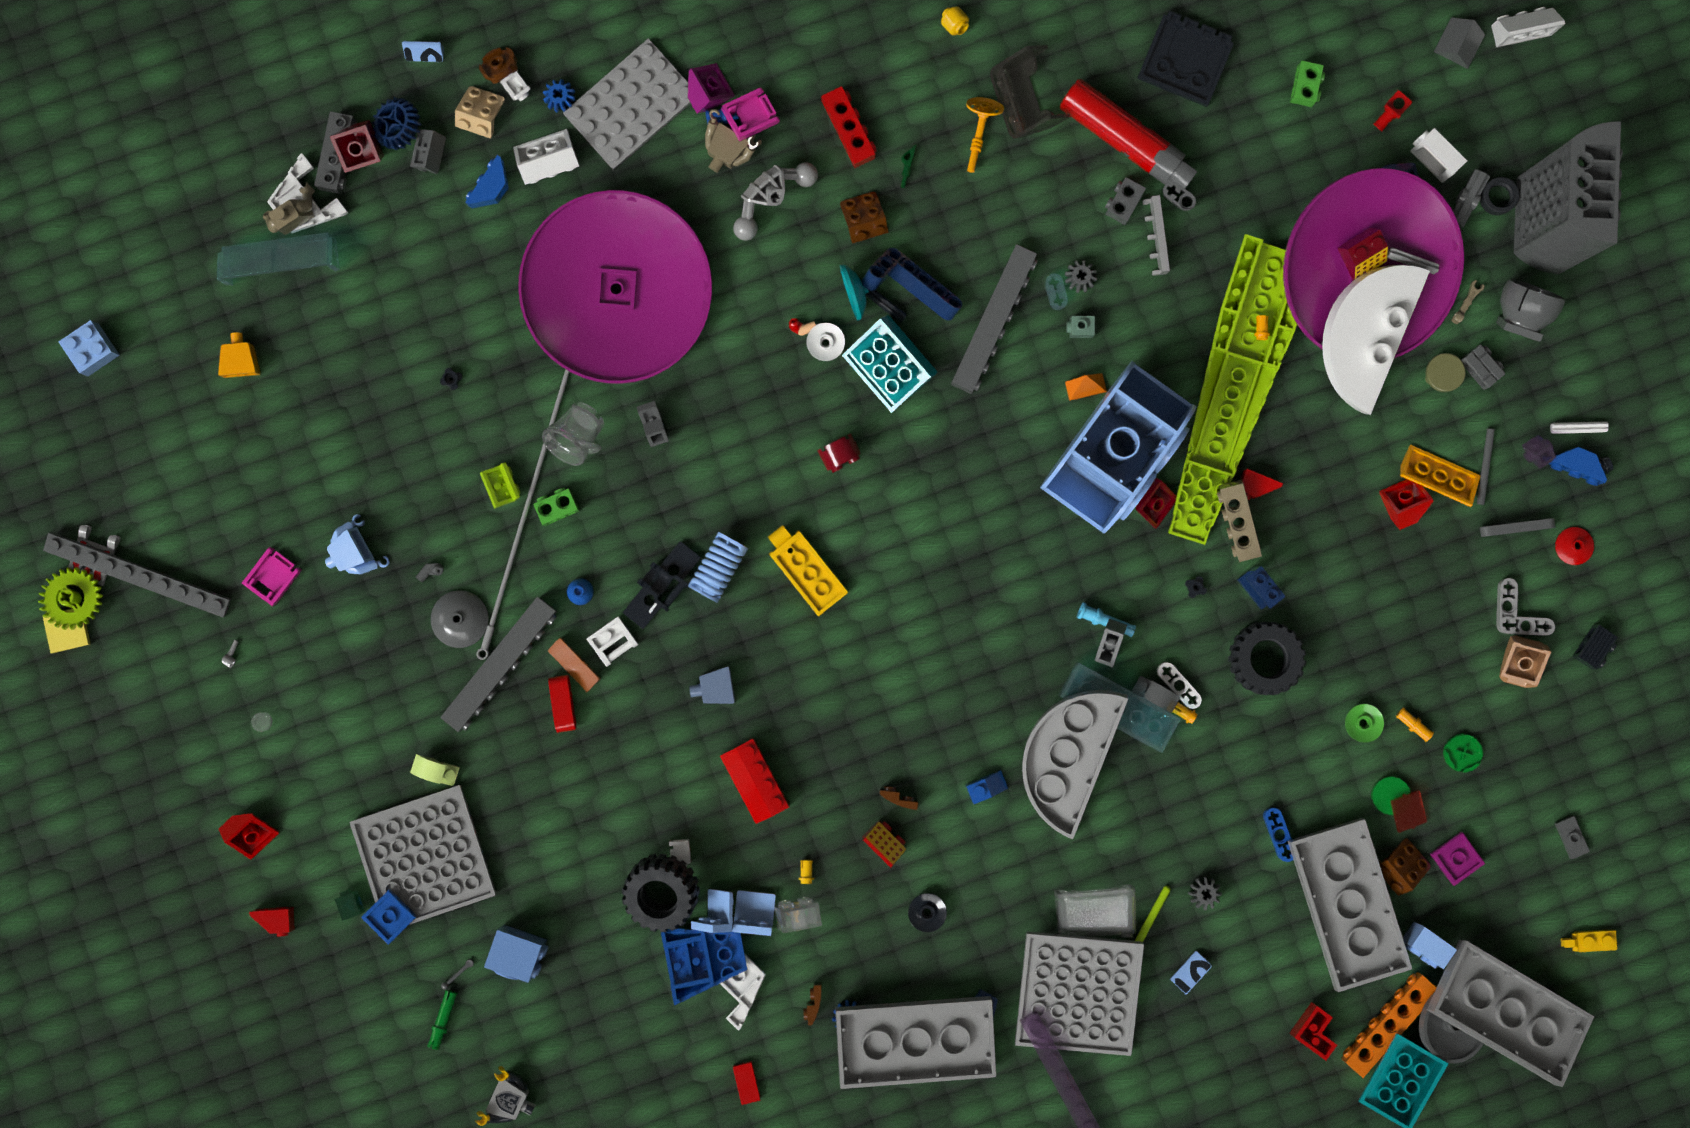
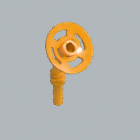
(985, 106)

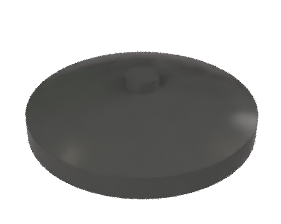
(1445, 1039)

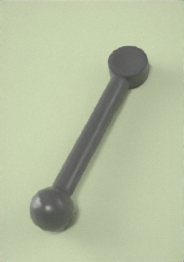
(469, 963)

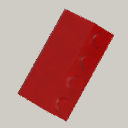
(755, 781)

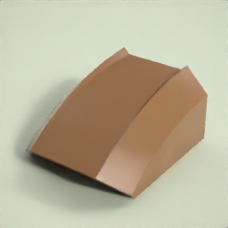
(1524, 662)

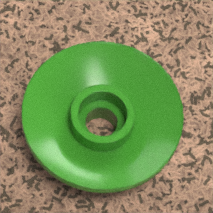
(1373, 726)

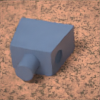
(715, 687)

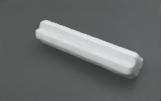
(1579, 427)

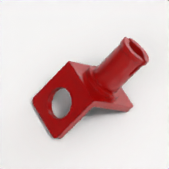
(1391, 112)

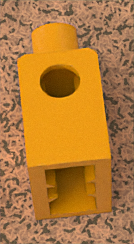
(238, 358)

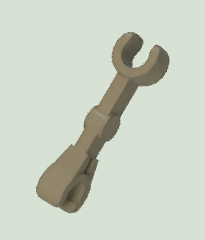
(1459, 315)

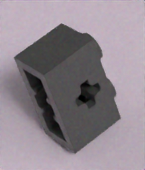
(1111, 642)

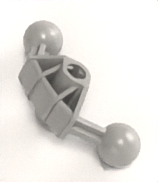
(770, 191)

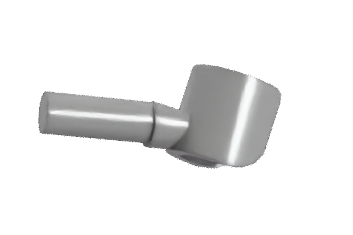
(228, 660)

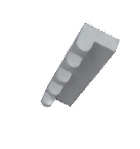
(1159, 235)

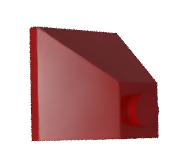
(1406, 502)
(247, 834)

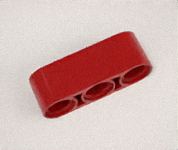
(562, 703)

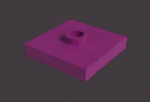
(1457, 858)

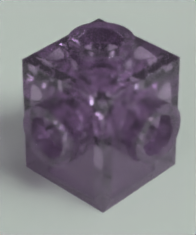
(1539, 451)

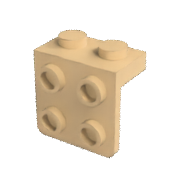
(478, 111)

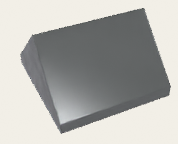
(1460, 41)

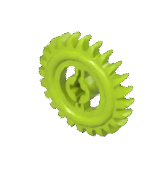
(59, 591)

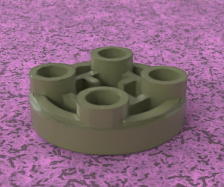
(1445, 372)

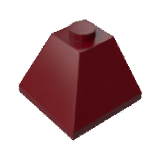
(1156, 503)

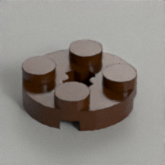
(506, 66)

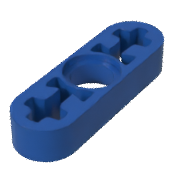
(1279, 819)

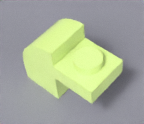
(433, 770)

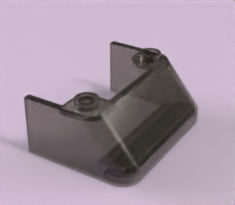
(1017, 95)

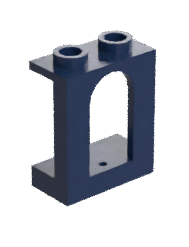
(1257, 585)

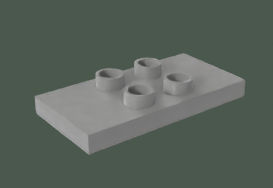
(1349, 905)
(1510, 1013)
(915, 1042)

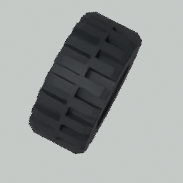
(1292, 653)
(651, 913)

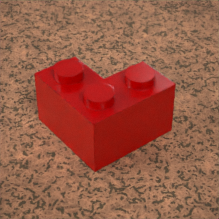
(1310, 1028)

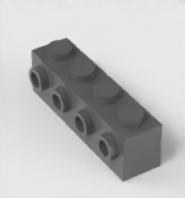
(330, 172)

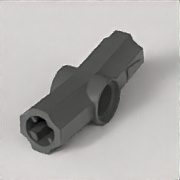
(1469, 196)

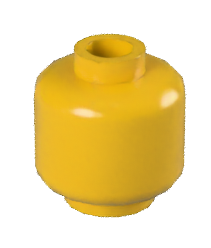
(955, 20)

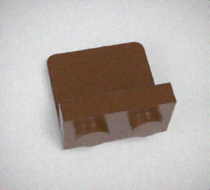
(864, 217)
(1404, 867)

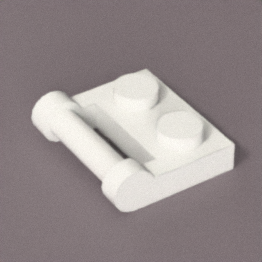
(608, 636)

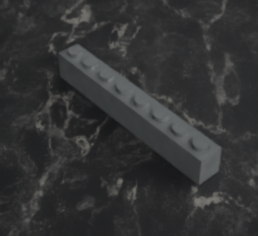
(994, 318)
(499, 664)

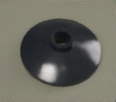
(929, 922)

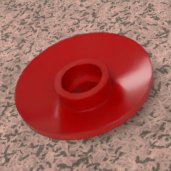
(1566, 548)

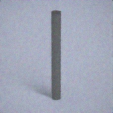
(1485, 466)

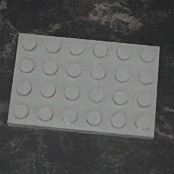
(630, 104)

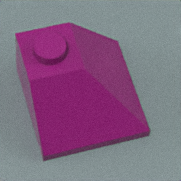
(707, 88)

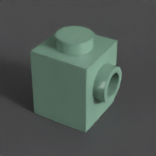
(1081, 326)

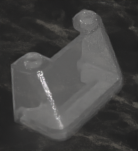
(1097, 912)

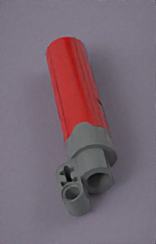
(1132, 138)

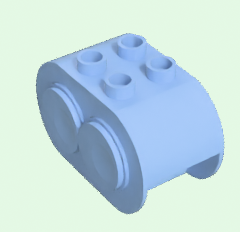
(1120, 449)

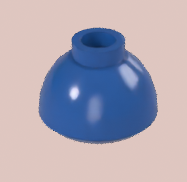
(580, 591)

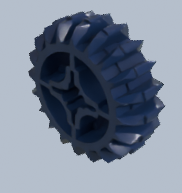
(405, 127)

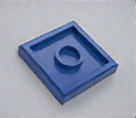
(389, 916)

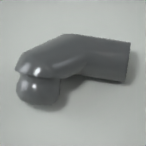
(429, 569)

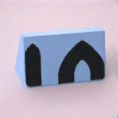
(423, 51)
(1190, 972)

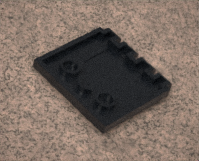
(1186, 58)

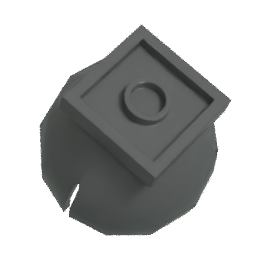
(1528, 309)

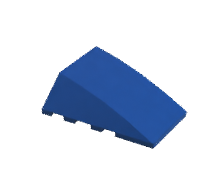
(701, 960)

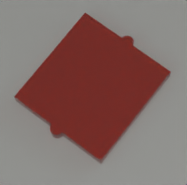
(1408, 811)

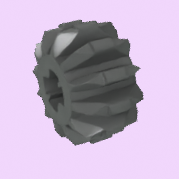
(1075, 270)
(1211, 889)

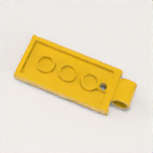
(806, 570)

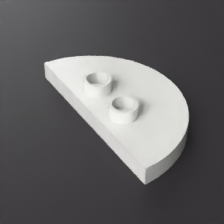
(1367, 331)

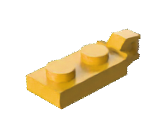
(1591, 941)

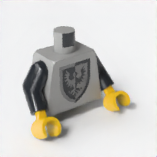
(507, 1099)

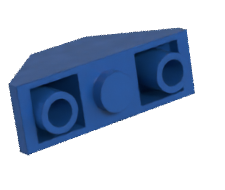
(489, 186)
(1580, 464)

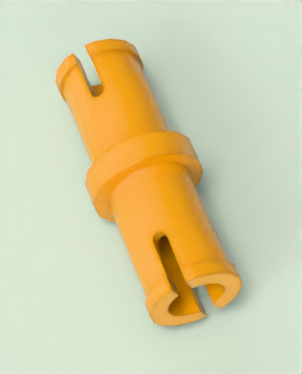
(1414, 724)

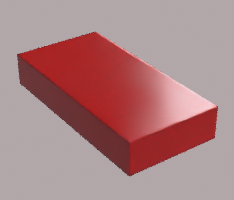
(746, 1083)

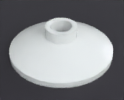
(828, 332)

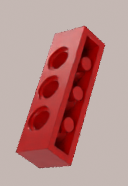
(857, 155)

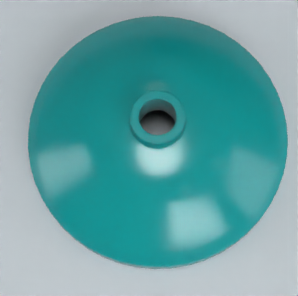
(855, 291)

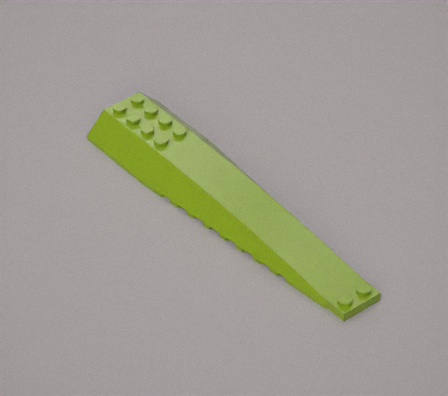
(1234, 384)

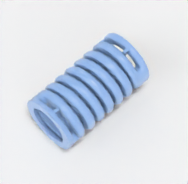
(718, 567)

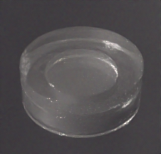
(261, 722)

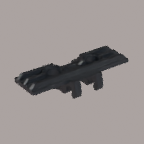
(657, 581)

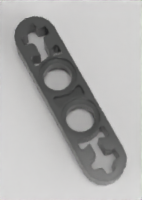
(1517, 527)

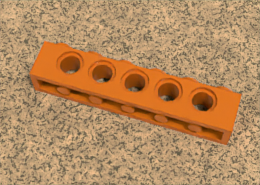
(1400, 1023)

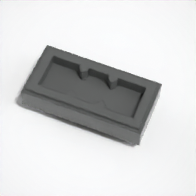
(1572, 837)

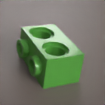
(1303, 82)
(558, 512)

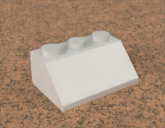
(1526, 26)
(545, 157)

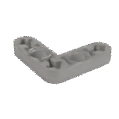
(1511, 616)

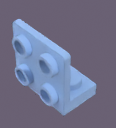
(719, 913)
(754, 913)

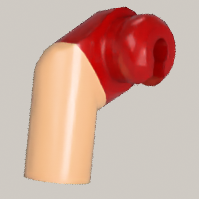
(799, 328)

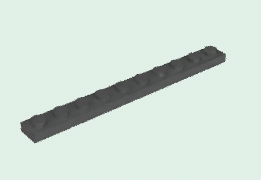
(137, 574)

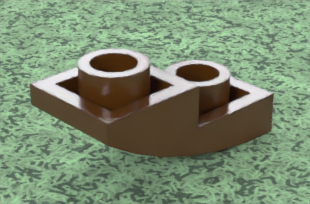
(893, 796)
(812, 1007)

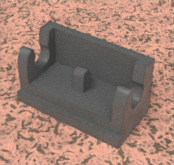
(428, 151)

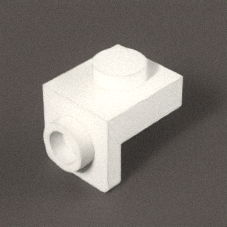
(515, 86)

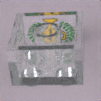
(797, 915)

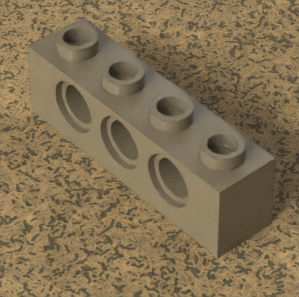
(1251, 548)

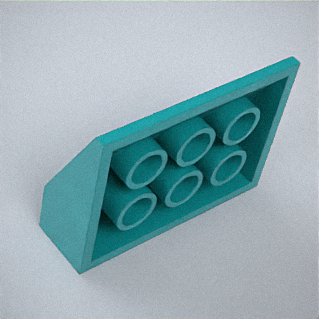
(889, 363)
(1403, 1082)

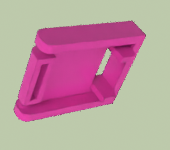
(753, 113)
(274, 573)

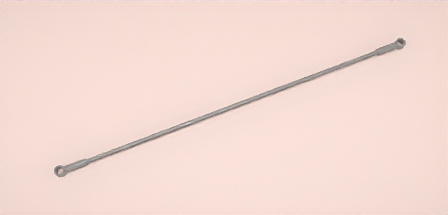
(490, 629)

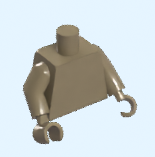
(725, 146)
(291, 213)

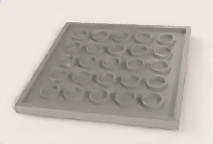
(425, 854)
(1081, 991)

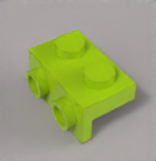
(500, 485)

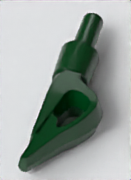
(908, 163)

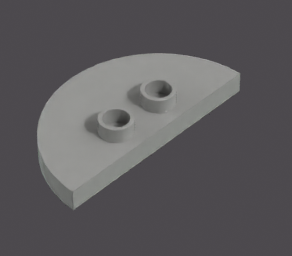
(1068, 753)

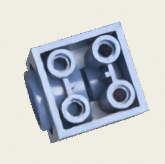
(516, 954)

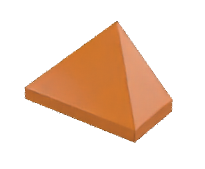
(1085, 386)

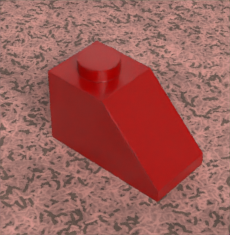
(1257, 484)
(275, 919)

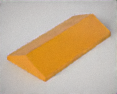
(1439, 475)

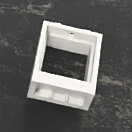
(1437, 154)

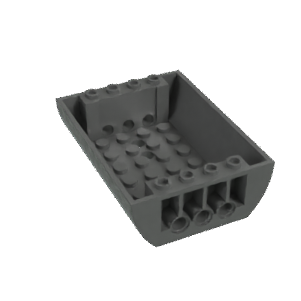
(1549, 224)

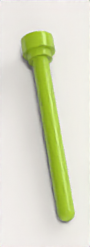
(1153, 914)

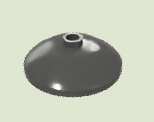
(472, 621)

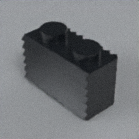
(1596, 647)

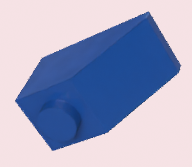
(986, 787)

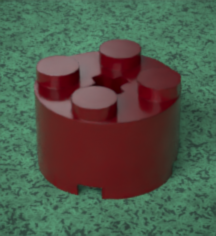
(839, 453)

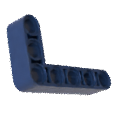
(915, 280)

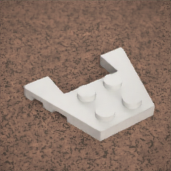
(290, 190)
(744, 989)

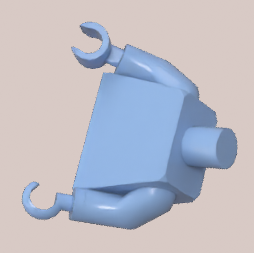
(350, 551)

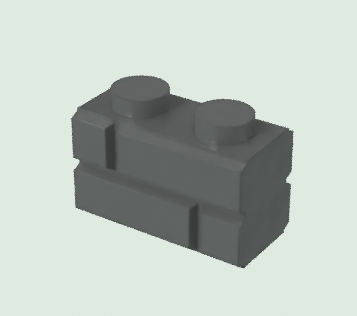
(1483, 366)

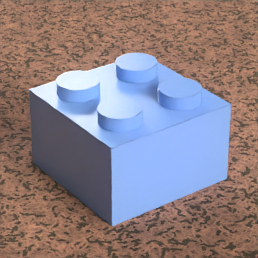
(89, 348)
(1428, 945)

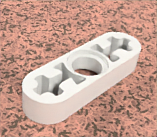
(1185, 699)

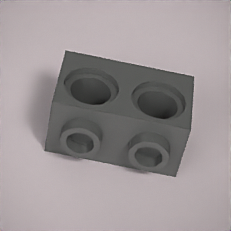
(1127, 202)

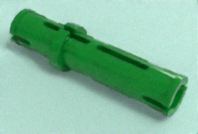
(442, 1020)

